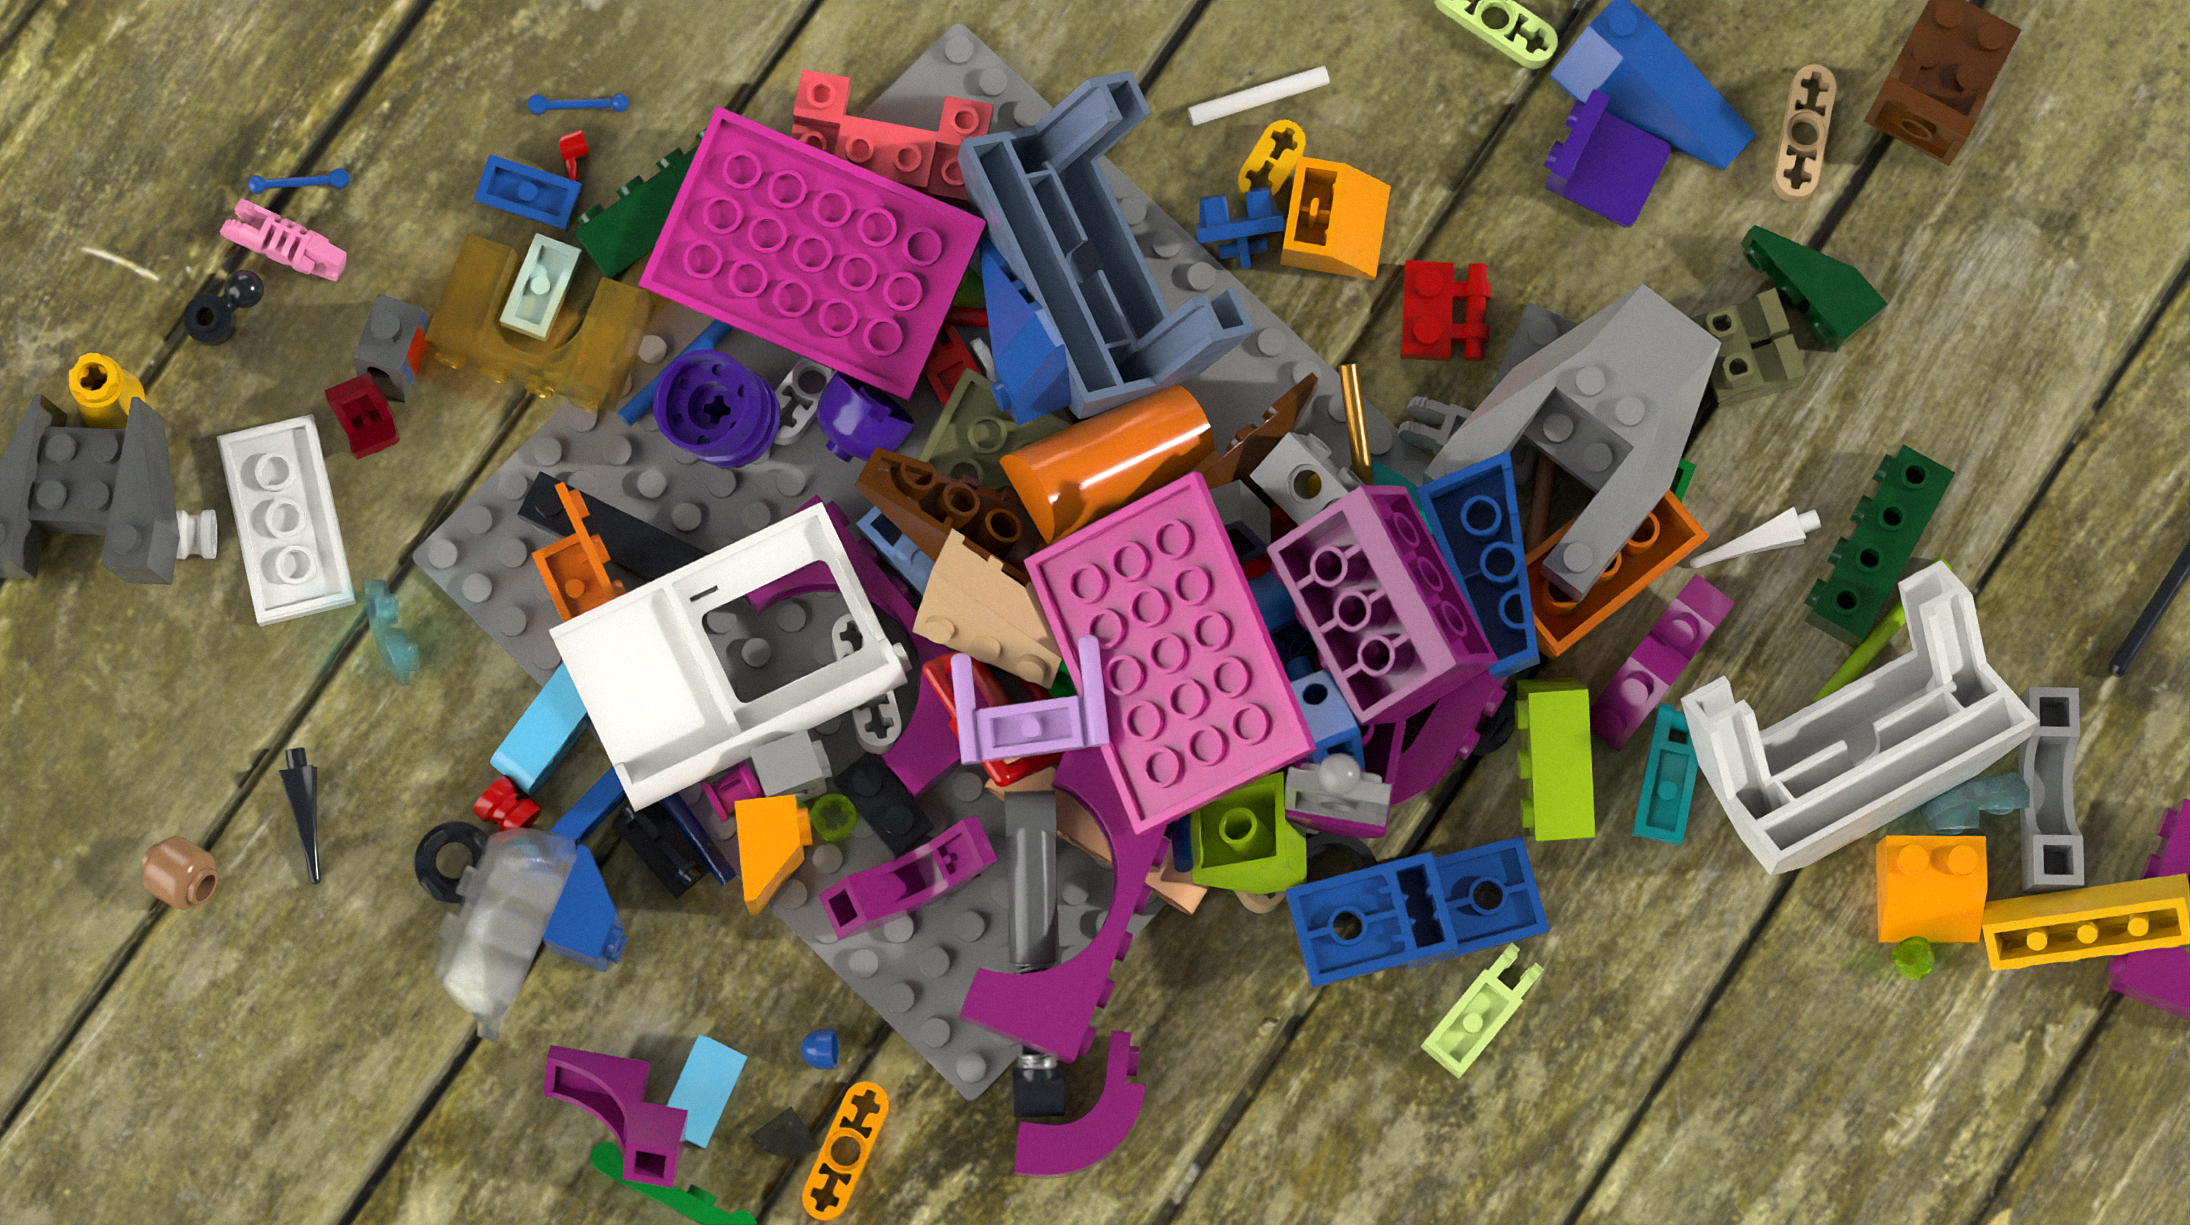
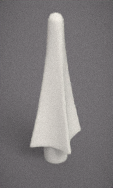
(1780, 532)

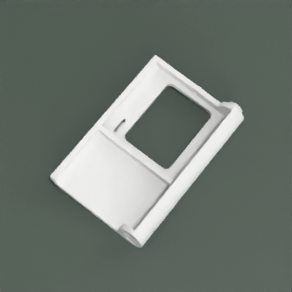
(662, 689)

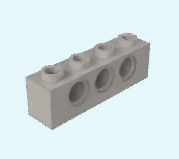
(1288, 470)

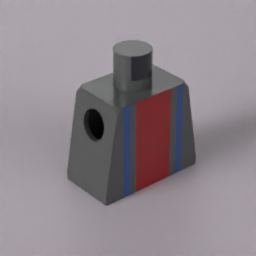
(394, 344)

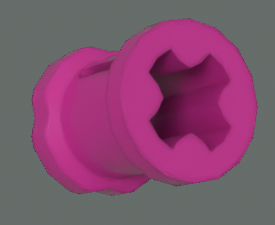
(730, 788)

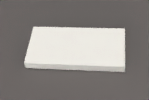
(286, 520)

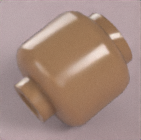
(179, 873)

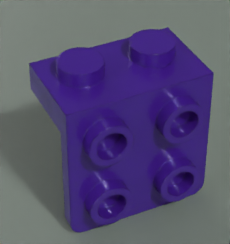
(1605, 162)

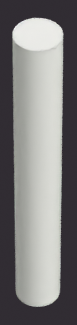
(1258, 95)

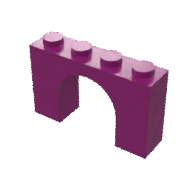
(2160, 974)

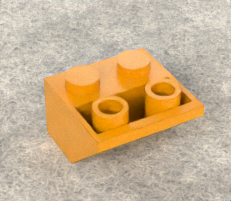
(1335, 219)

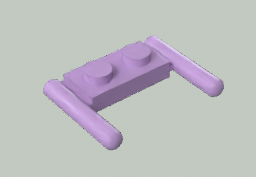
(1031, 726)

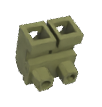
(1753, 350)

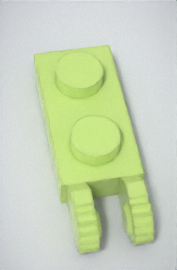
(1478, 1015)

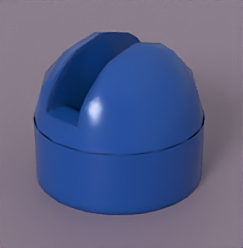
(821, 1049)

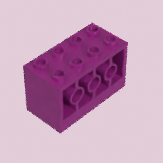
(1381, 604)

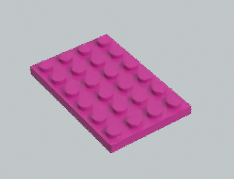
(813, 253)
(1182, 651)

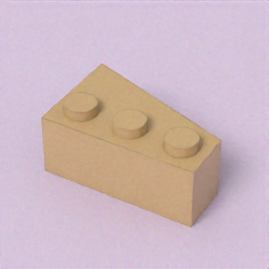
(987, 615)

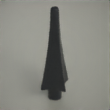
(301, 790)

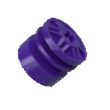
(697, 395)

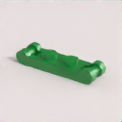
(693, 1204)

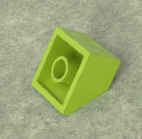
(1248, 841)

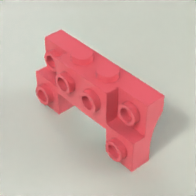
(898, 152)

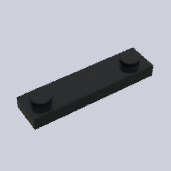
(627, 539)

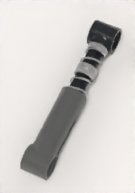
(1033, 933)

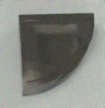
(786, 1136)

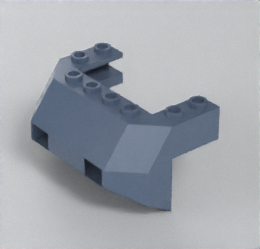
(1078, 257)

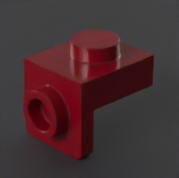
(363, 415)

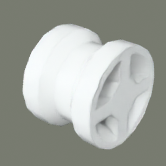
(197, 534)

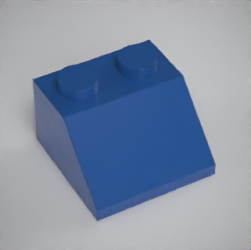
(585, 918)

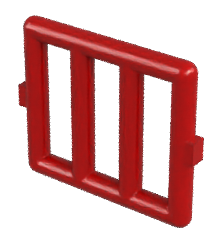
(1001, 773)

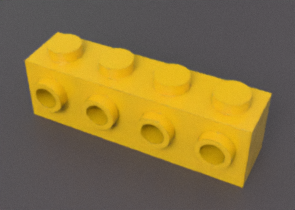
(2087, 922)

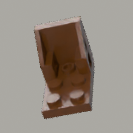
(1942, 77)

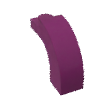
(909, 882)
(1075, 1147)

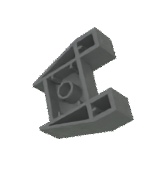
(89, 485)

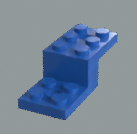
(1416, 911)

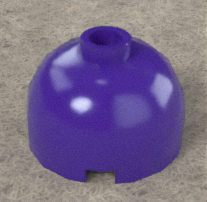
(860, 419)

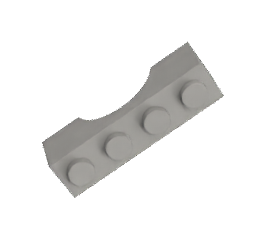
(2048, 829)

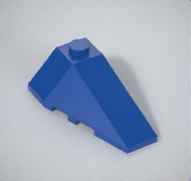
(1652, 85)
(1024, 344)

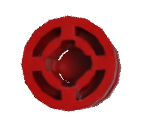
(504, 807)

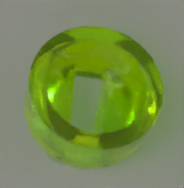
(970, 289)
(1921, 953)

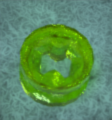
(820, 823)

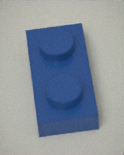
(528, 193)

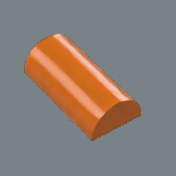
(1109, 460)
(1653, 549)

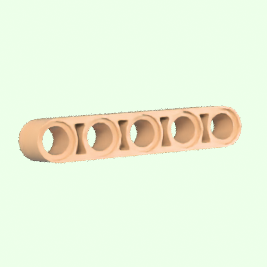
(1080, 829)

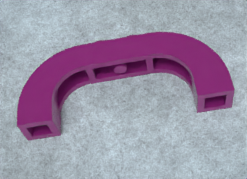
(1446, 736)

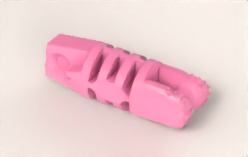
(284, 241)

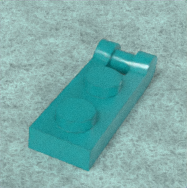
(1666, 781)

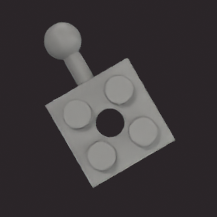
(1338, 791)

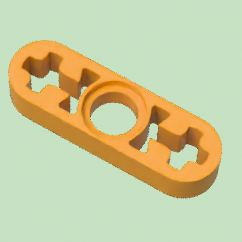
(850, 1112)

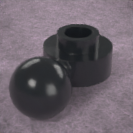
(242, 290)

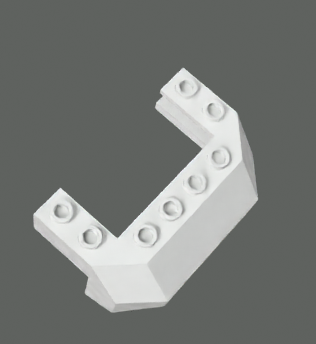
(1869, 745)

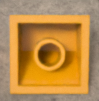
(770, 845)
(1931, 888)

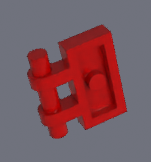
(1428, 311)

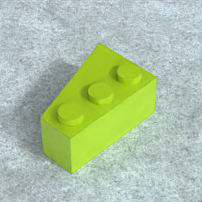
(1555, 758)

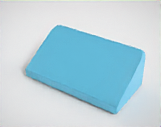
(706, 1087)

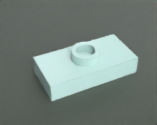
(541, 287)

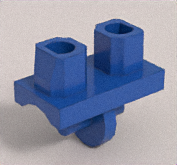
(1217, 225)

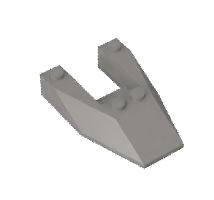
(1606, 408)

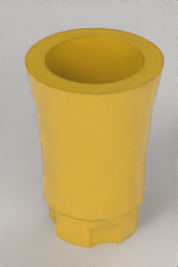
(111, 403)

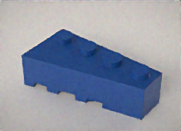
(1482, 544)

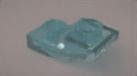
(393, 643)
(1960, 806)

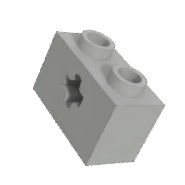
(792, 767)

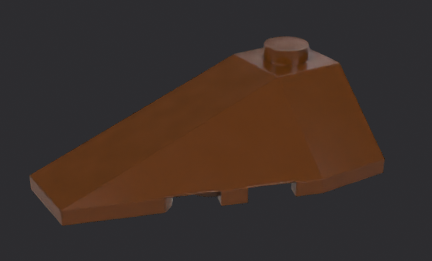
(1254, 444)
(932, 503)

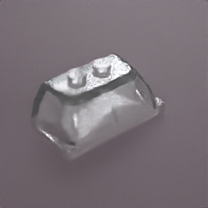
(501, 922)

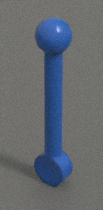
(539, 105)
(338, 179)

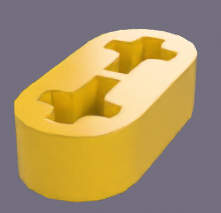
(1262, 157)

